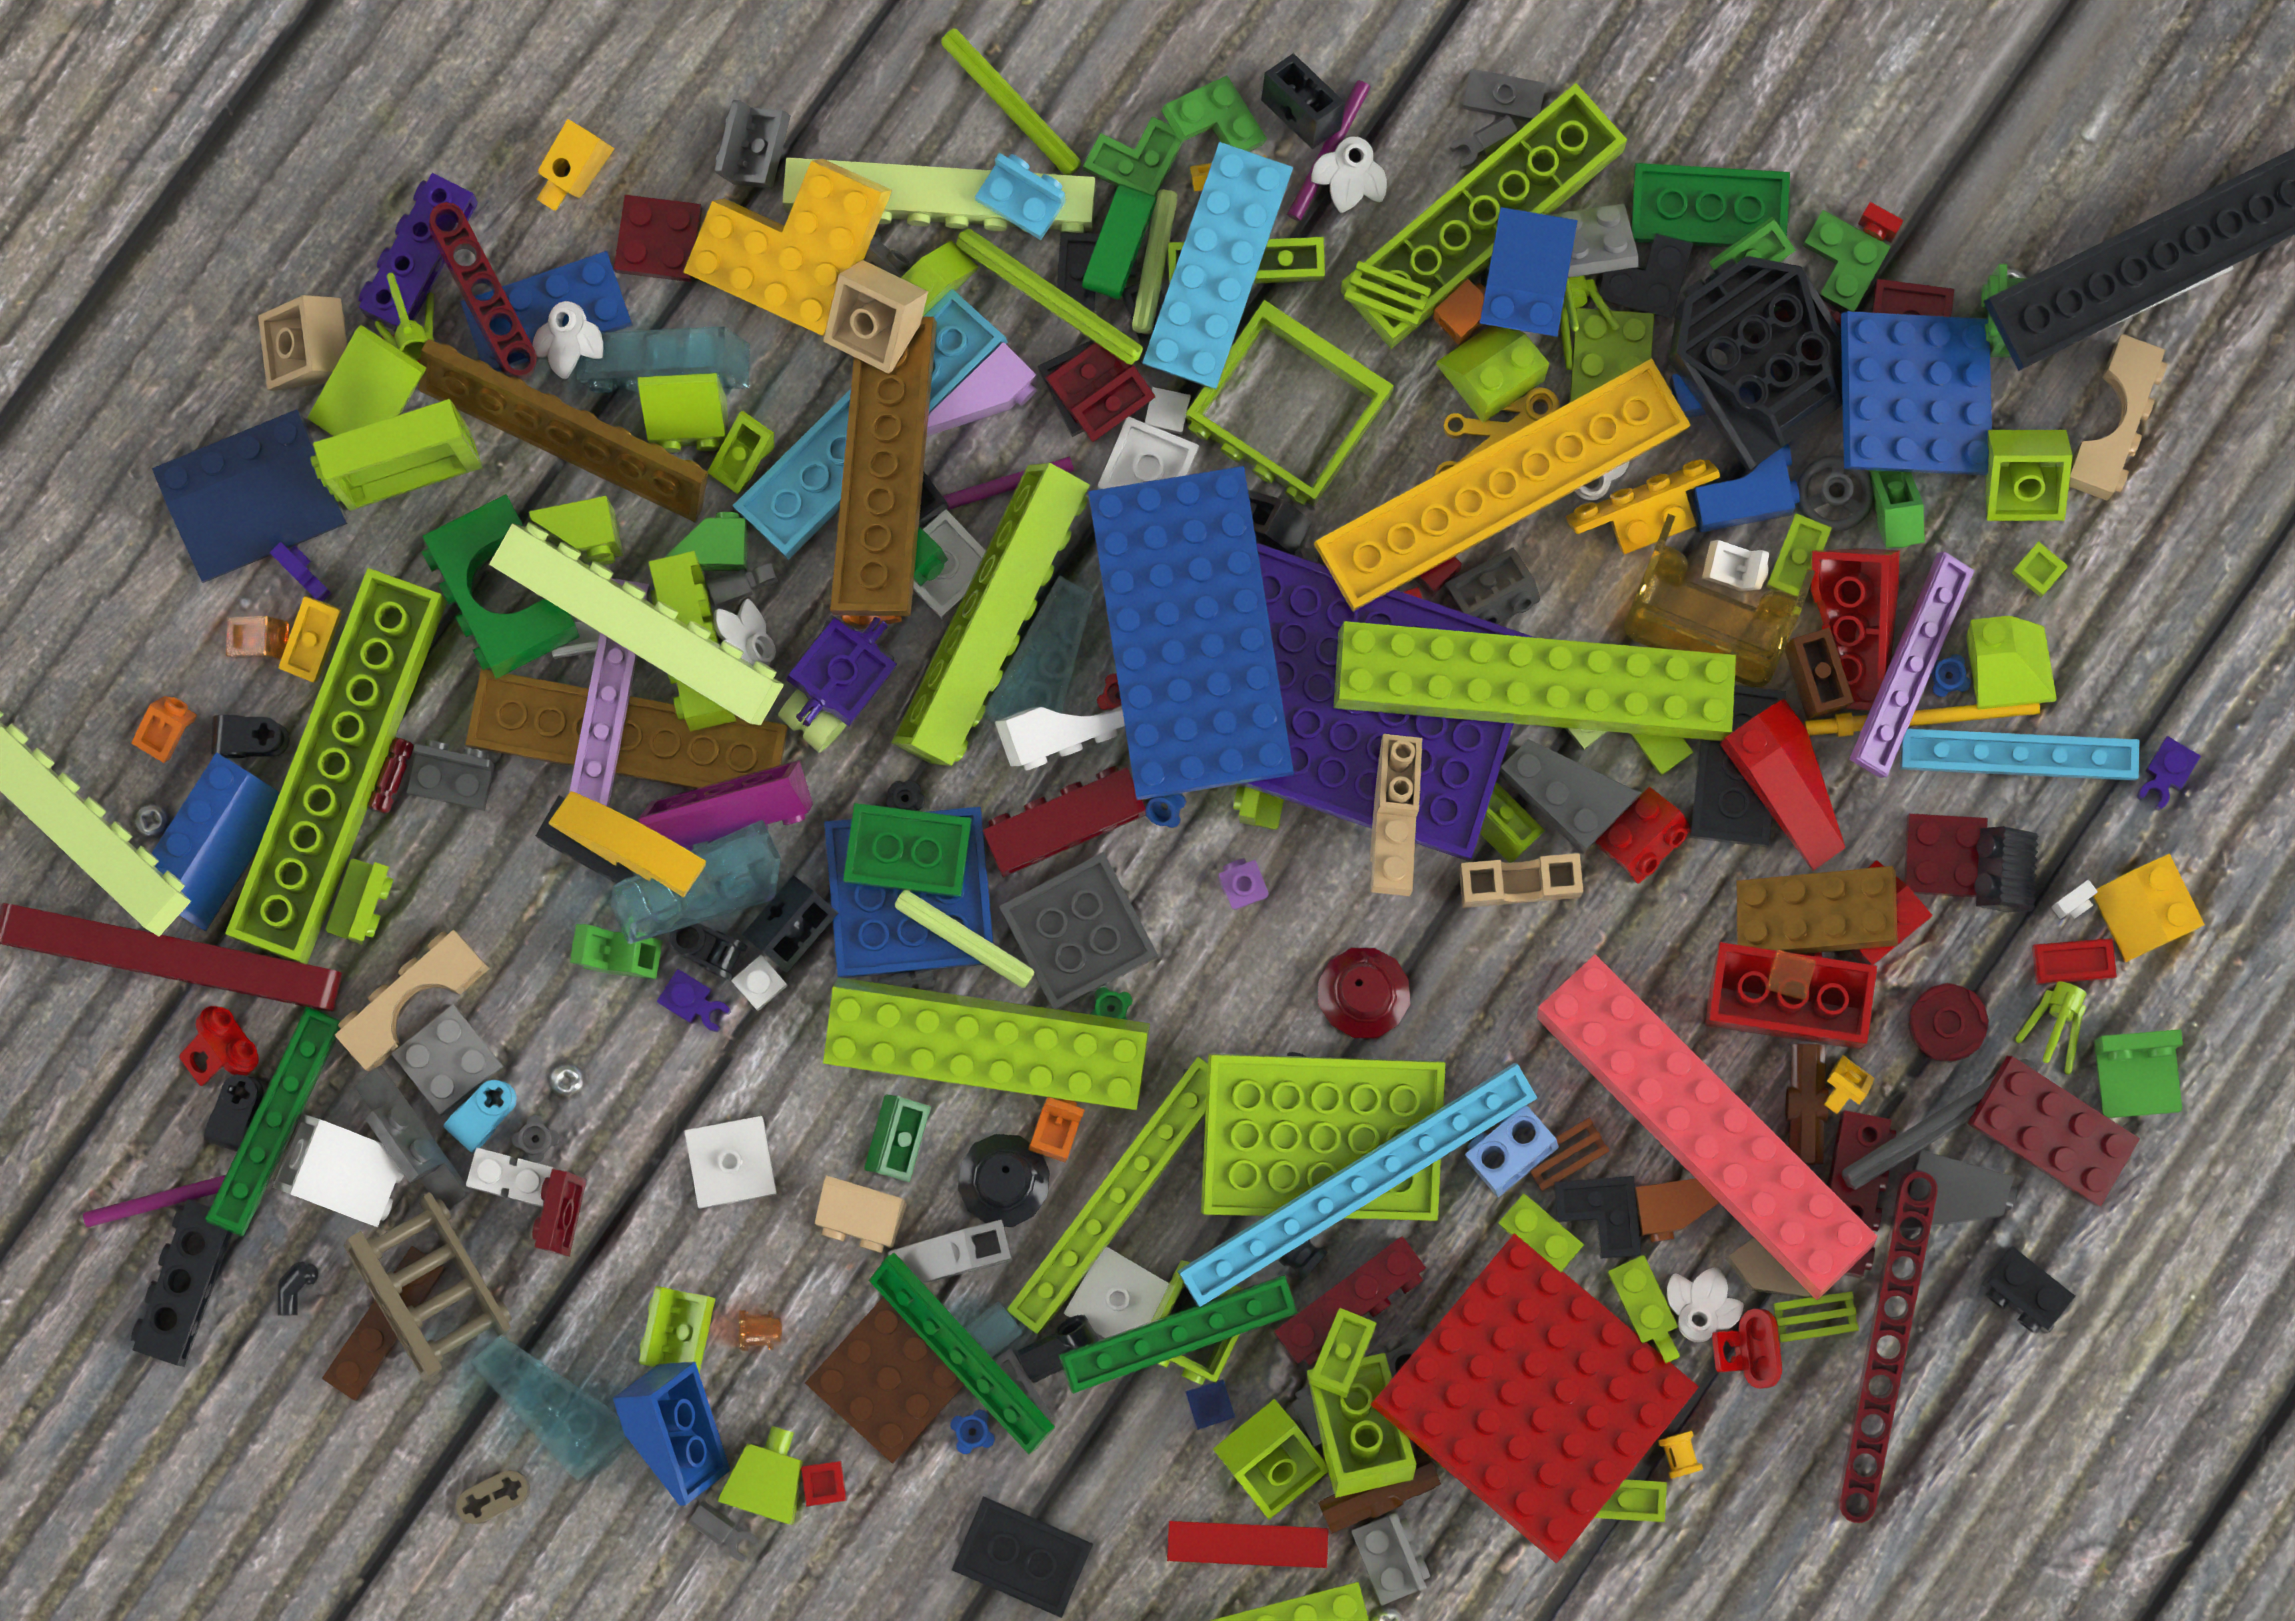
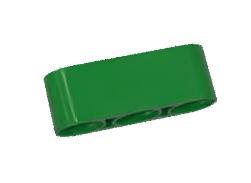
(1119, 242)

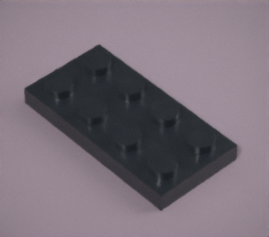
(1723, 800)

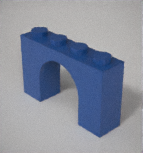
(1754, 498)

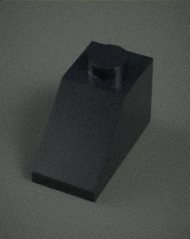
(1277, 522)

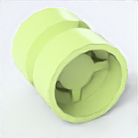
(823, 728)

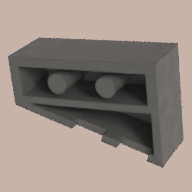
(1566, 793)

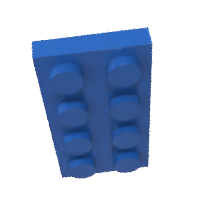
(584, 282)

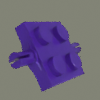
(841, 671)

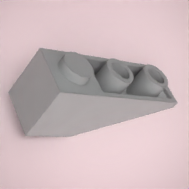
(957, 1252)

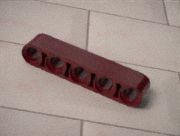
(482, 273)

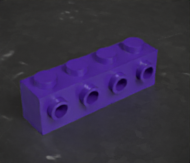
(414, 254)

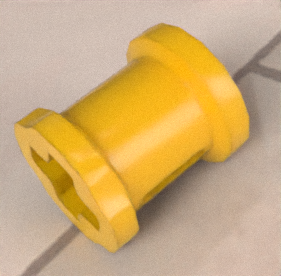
(1680, 1454)

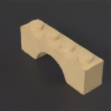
(2131, 373)
(373, 1031)

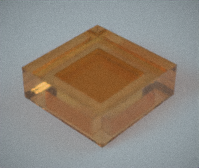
(1791, 974)

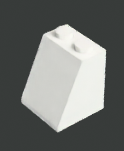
(339, 1171)

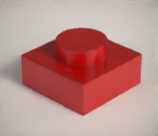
(1880, 223)
(823, 1483)

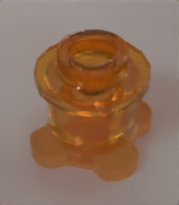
(759, 1330)

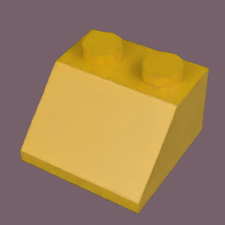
(2147, 908)

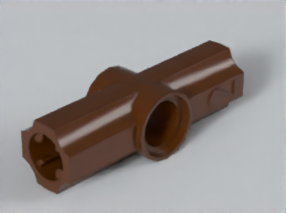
(1806, 1102)
(1352, 1508)

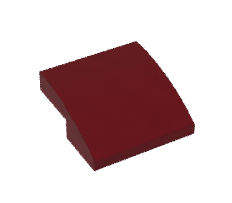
(1099, 389)

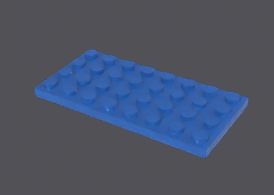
(1190, 633)

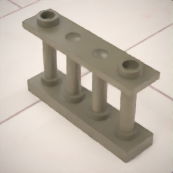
(407, 1320)

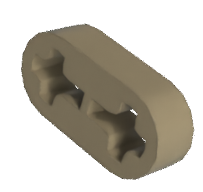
(489, 1488)

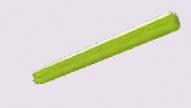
(1049, 296)

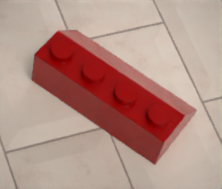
(1832, 1014)

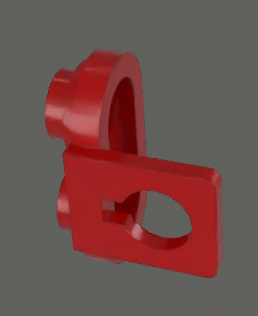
(223, 1044)
(1755, 1349)

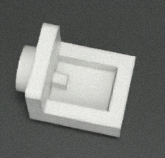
(1735, 566)

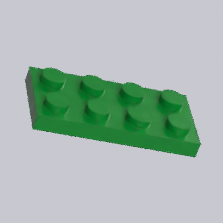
(1706, 202)

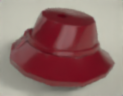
(1368, 1008)

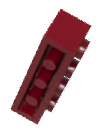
(1063, 821)
(1856, 1138)
(1358, 1293)

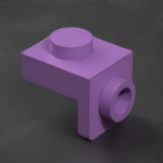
(1242, 883)

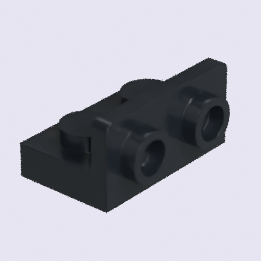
(2027, 1291)

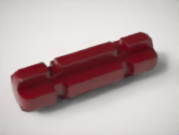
(391, 775)

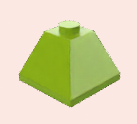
(2009, 662)

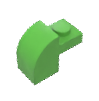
(610, 953)

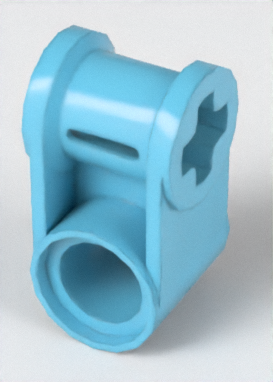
(476, 1119)

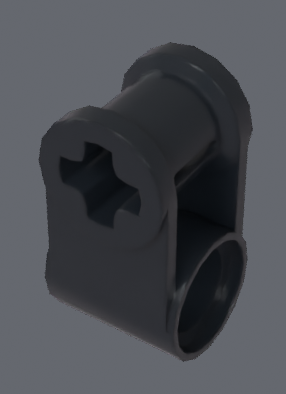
(241, 737)
(710, 950)
(231, 1115)

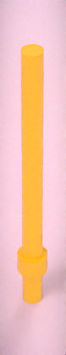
(1845, 724)

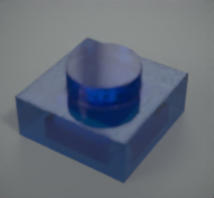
(1210, 1404)

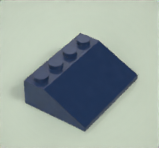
(248, 496)

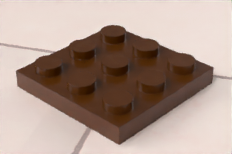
(885, 1381)

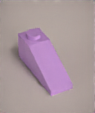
(987, 391)

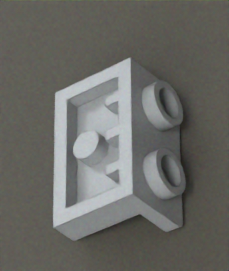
(1390, 1559)

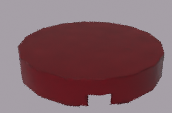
(1948, 1022)

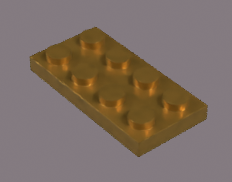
(1819, 911)

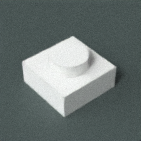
(2076, 901)
(759, 983)

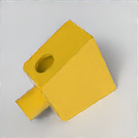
(580, 151)

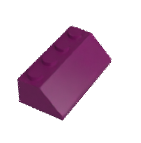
(731, 805)

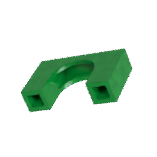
(502, 639)

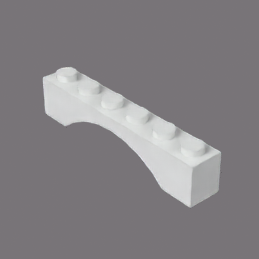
(1041, 732)

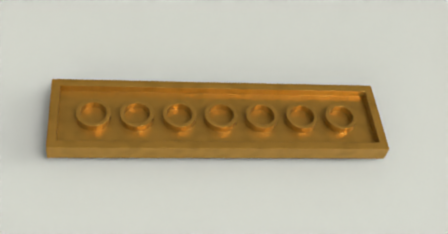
(563, 430)
(883, 482)
(546, 720)

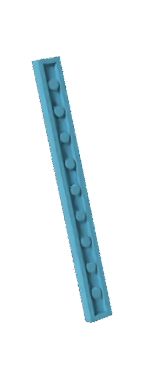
(1357, 1184)

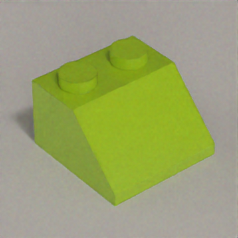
(1494, 369)
(2027, 475)
(585, 526)
(1271, 1459)

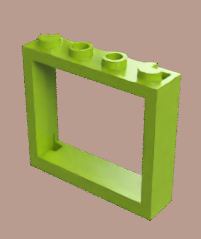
(1322, 352)
(396, 455)

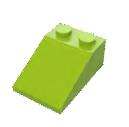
(684, 411)
(1358, 1441)

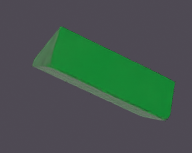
(897, 1137)

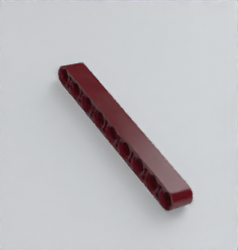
(169, 957)
(1892, 1365)

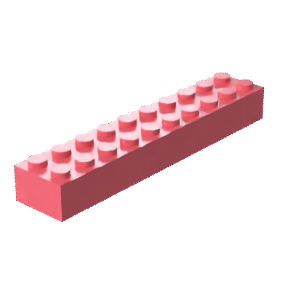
(1706, 1127)

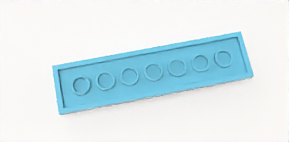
(807, 480)

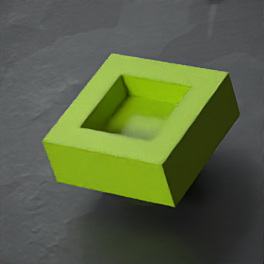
(2039, 569)

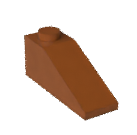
(1670, 1207)

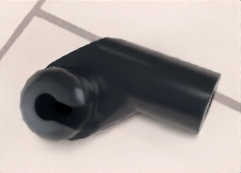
(291, 1284)

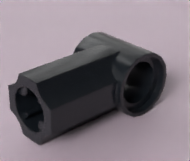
(1042, 1357)

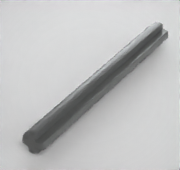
(1916, 1137)

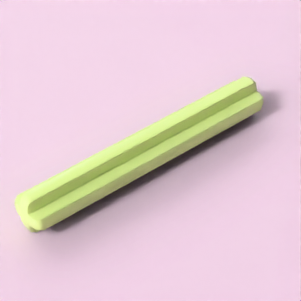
(1154, 262)
(964, 938)

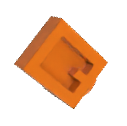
(163, 727)

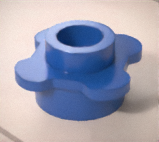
(1958, 682)
(1165, 817)
(982, 1437)

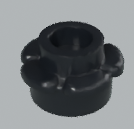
(909, 788)

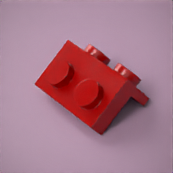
(1644, 835)

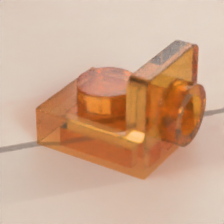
(256, 637)

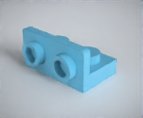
(1021, 195)

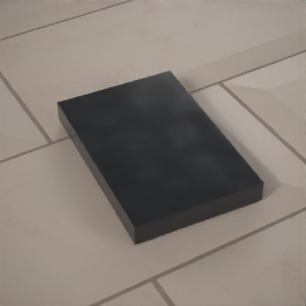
(1022, 1557)

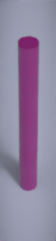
(1309, 188)
(995, 486)
(152, 1202)

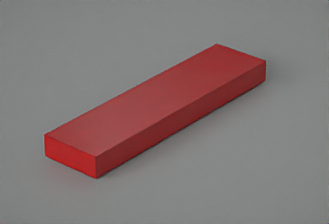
(1247, 1544)

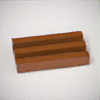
(1594, 1137)

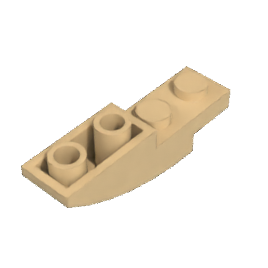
(1395, 815)

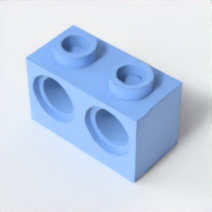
(1518, 1157)

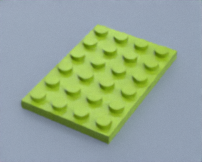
(1299, 1120)

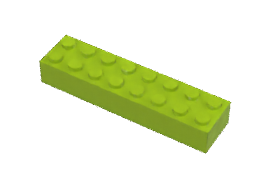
(1457, 232)
(991, 614)
(986, 1043)

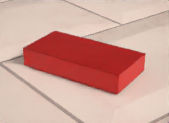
(2074, 961)

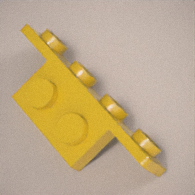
(1642, 511)

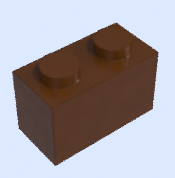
(1818, 674)

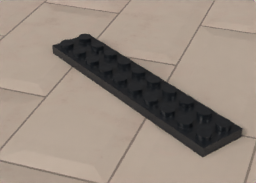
(2147, 263)

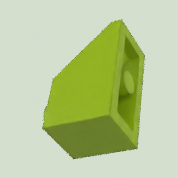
(940, 272)

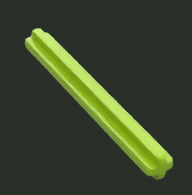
(1011, 102)

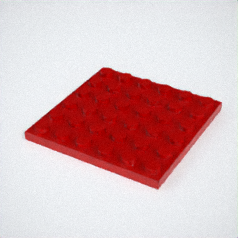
(1535, 1397)

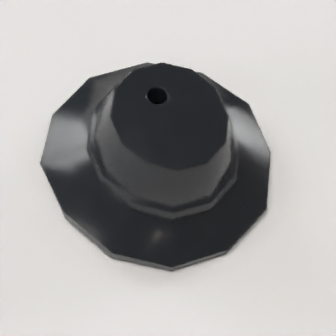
(1001, 1195)

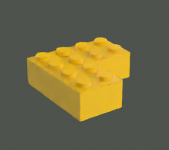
(794, 265)

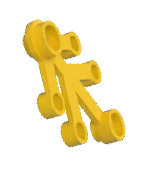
(1499, 430)

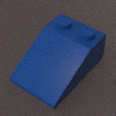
(1528, 271)
(674, 1429)

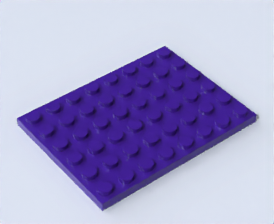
(1340, 748)

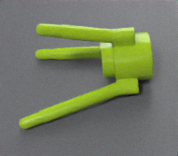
(1576, 297)
(409, 335)
(2065, 1004)

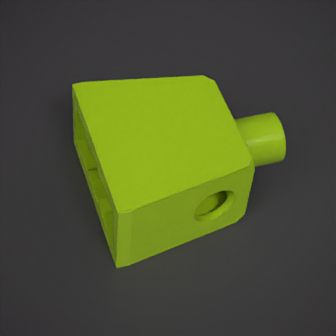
(766, 1479)

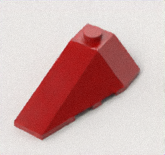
(1859, 604)
(1784, 773)

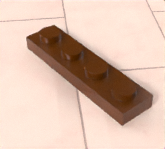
(374, 1336)

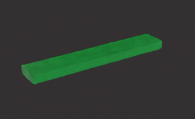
(274, 1122)
(1177, 1334)
(961, 1353)

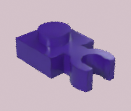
(295, 563)
(2170, 767)
(689, 998)

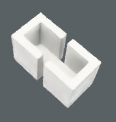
(495, 1172)

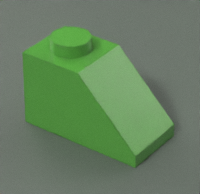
(1898, 508)
(718, 543)

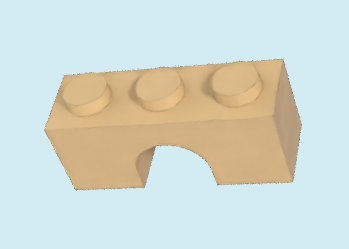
(1521, 882)

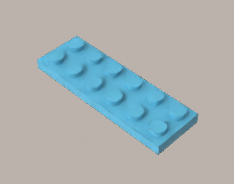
(1217, 265)

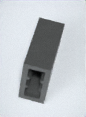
(1963, 1191)

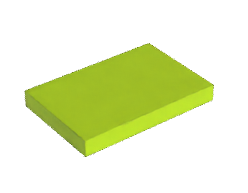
(366, 385)

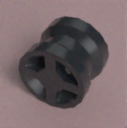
(1303, 1259)

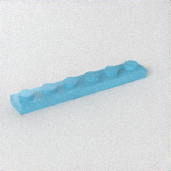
(2020, 754)

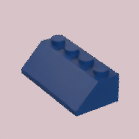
(215, 836)

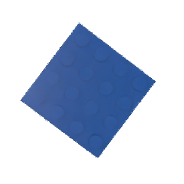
(1915, 393)
(882, 940)

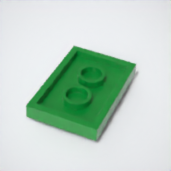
(907, 850)

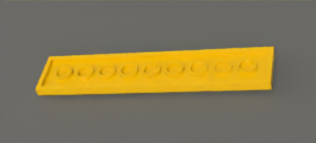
(1501, 484)

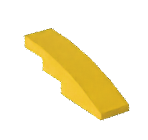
(627, 842)

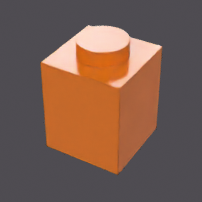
(1461, 311)

